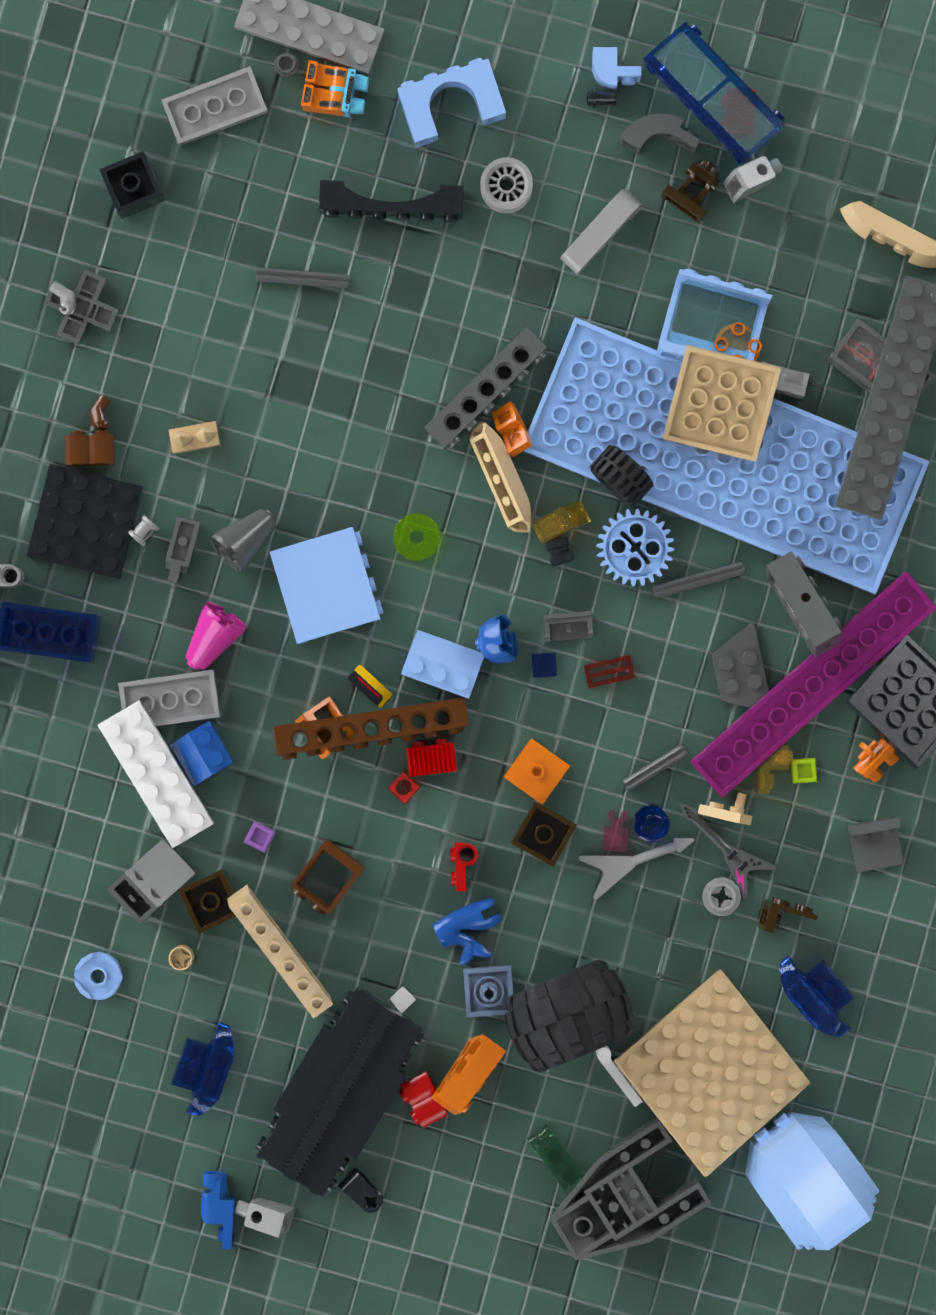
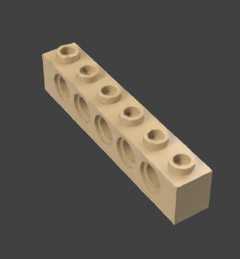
(280, 951)

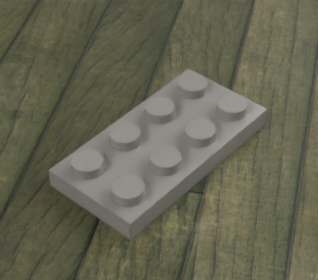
(214, 106)
(174, 697)

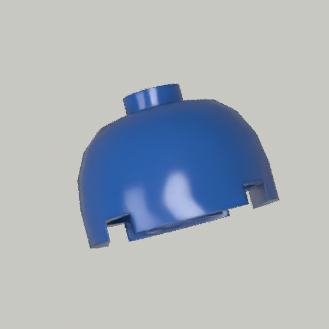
(496, 640)

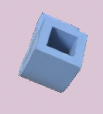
(608, 73)

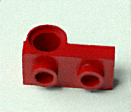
(459, 877)

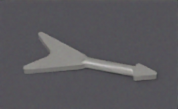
(618, 866)

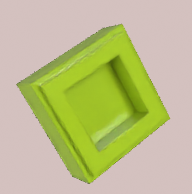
(804, 770)

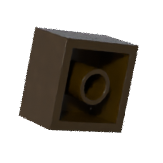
(543, 833)
(208, 900)

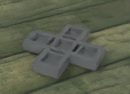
(88, 308)

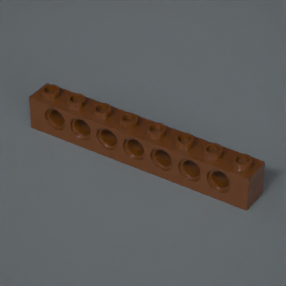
(454, 710)

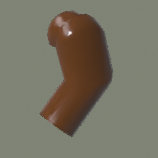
(97, 414)

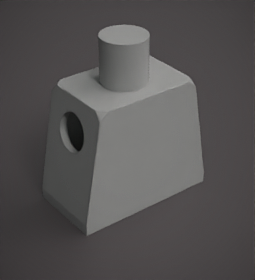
(751, 178)
(275, 1217)

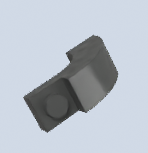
(658, 127)

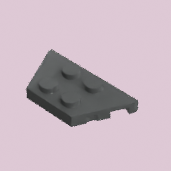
(740, 669)

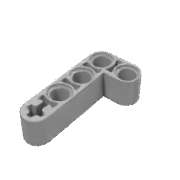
(601, 230)

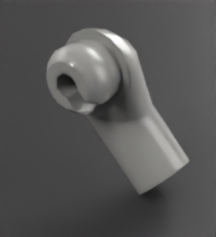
(67, 298)

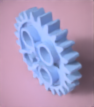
(619, 561)

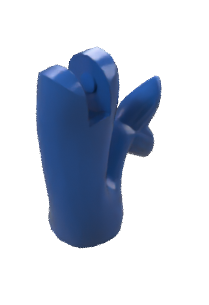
(468, 917)

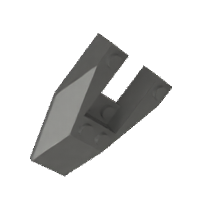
(613, 1207)

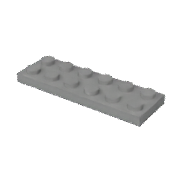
(312, 31)

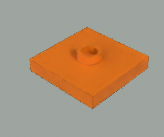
(536, 771)

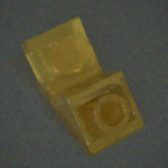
(560, 521)
(777, 761)

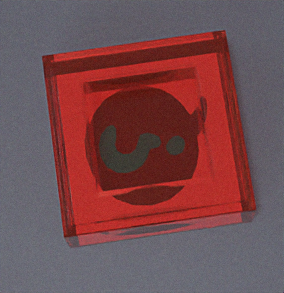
(404, 787)

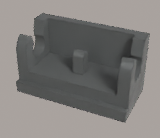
(568, 626)

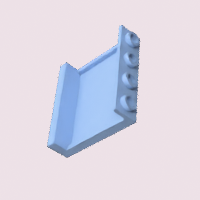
(326, 585)

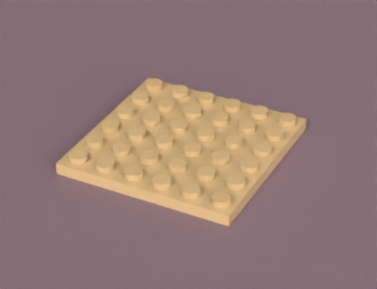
(712, 1072)

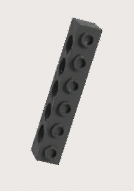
(525, 342)

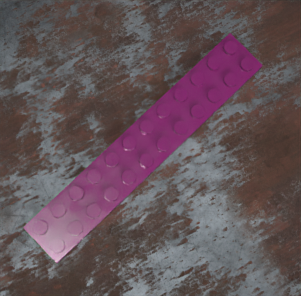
(813, 685)

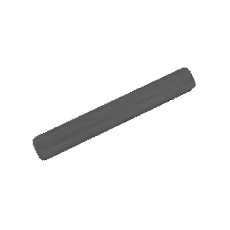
(302, 278)
(699, 579)

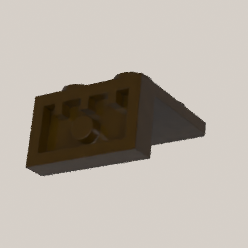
(771, 919)

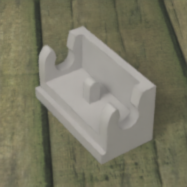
(791, 382)

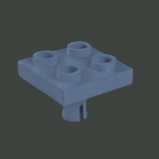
(487, 990)

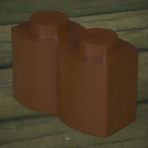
(90, 449)

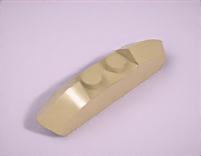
(884, 229)
(502, 477)

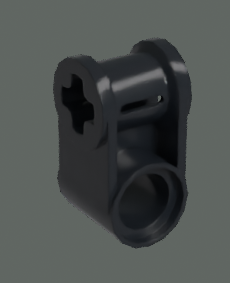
(358, 1187)

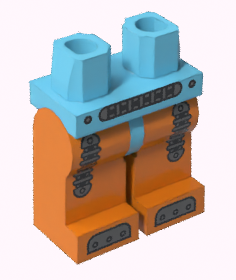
(332, 90)

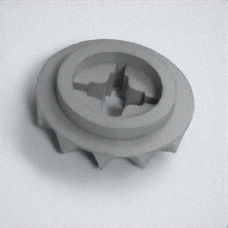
(727, 906)

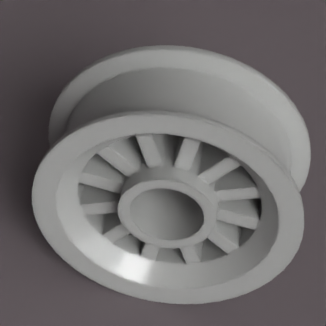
(494, 168)

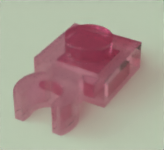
(615, 836)

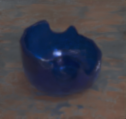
(651, 824)

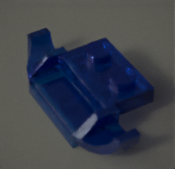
(817, 995)
(205, 1068)

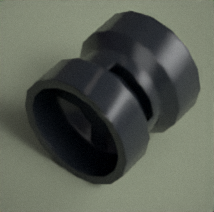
(556, 546)

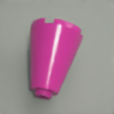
(212, 635)

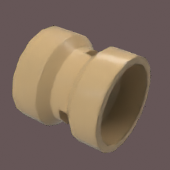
(179, 960)

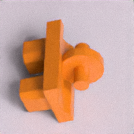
(873, 757)

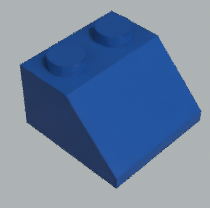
(202, 753)

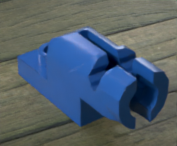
(217, 1207)

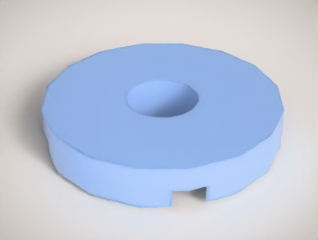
(85, 982)

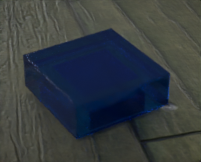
(544, 665)

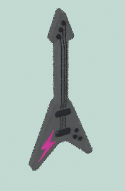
(738, 861)

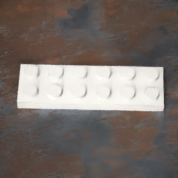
(155, 774)

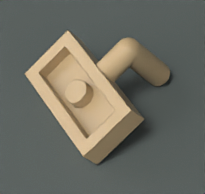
(735, 814)

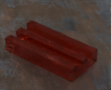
(629, 667)

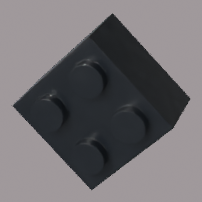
(132, 185)

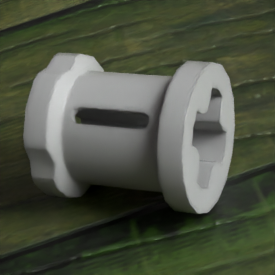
(143, 530)

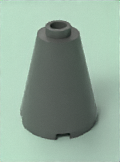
(244, 538)

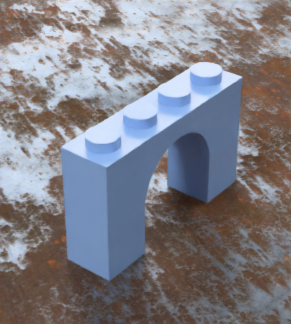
(474, 78)

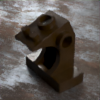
(705, 174)

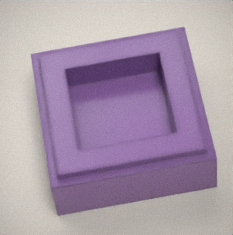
(259, 836)

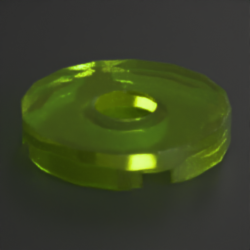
(420, 523)

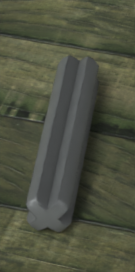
(655, 767)

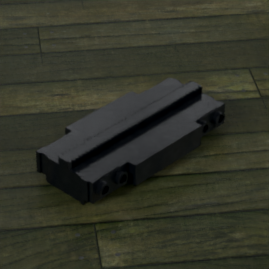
(339, 1091)

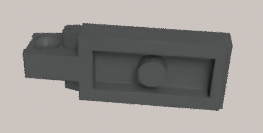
(181, 547)

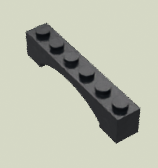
(338, 199)

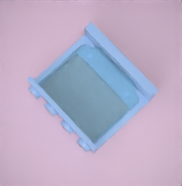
(706, 310)

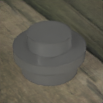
(286, 65)

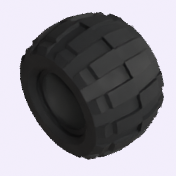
(569, 1016)

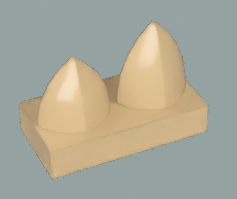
(194, 437)

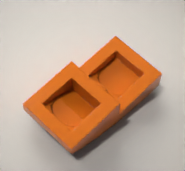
(512, 428)

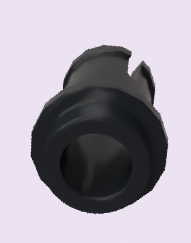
(601, 98)

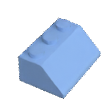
(442, 664)

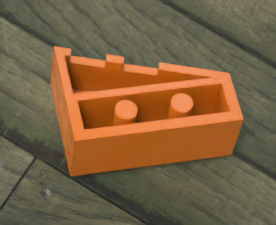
(468, 1074)

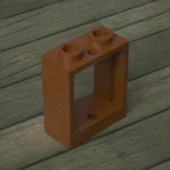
(340, 855)

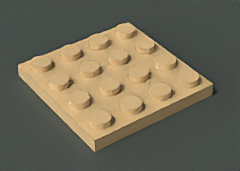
(721, 403)

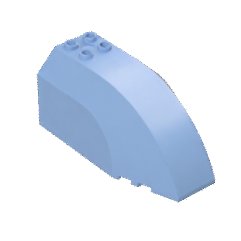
(810, 1180)

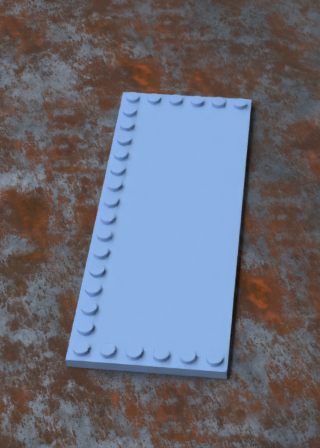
(784, 502)

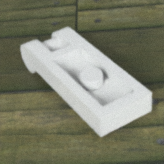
(604, 1057)

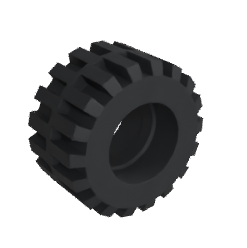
(621, 475)

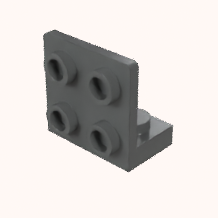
(876, 844)

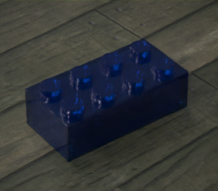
(49, 632)

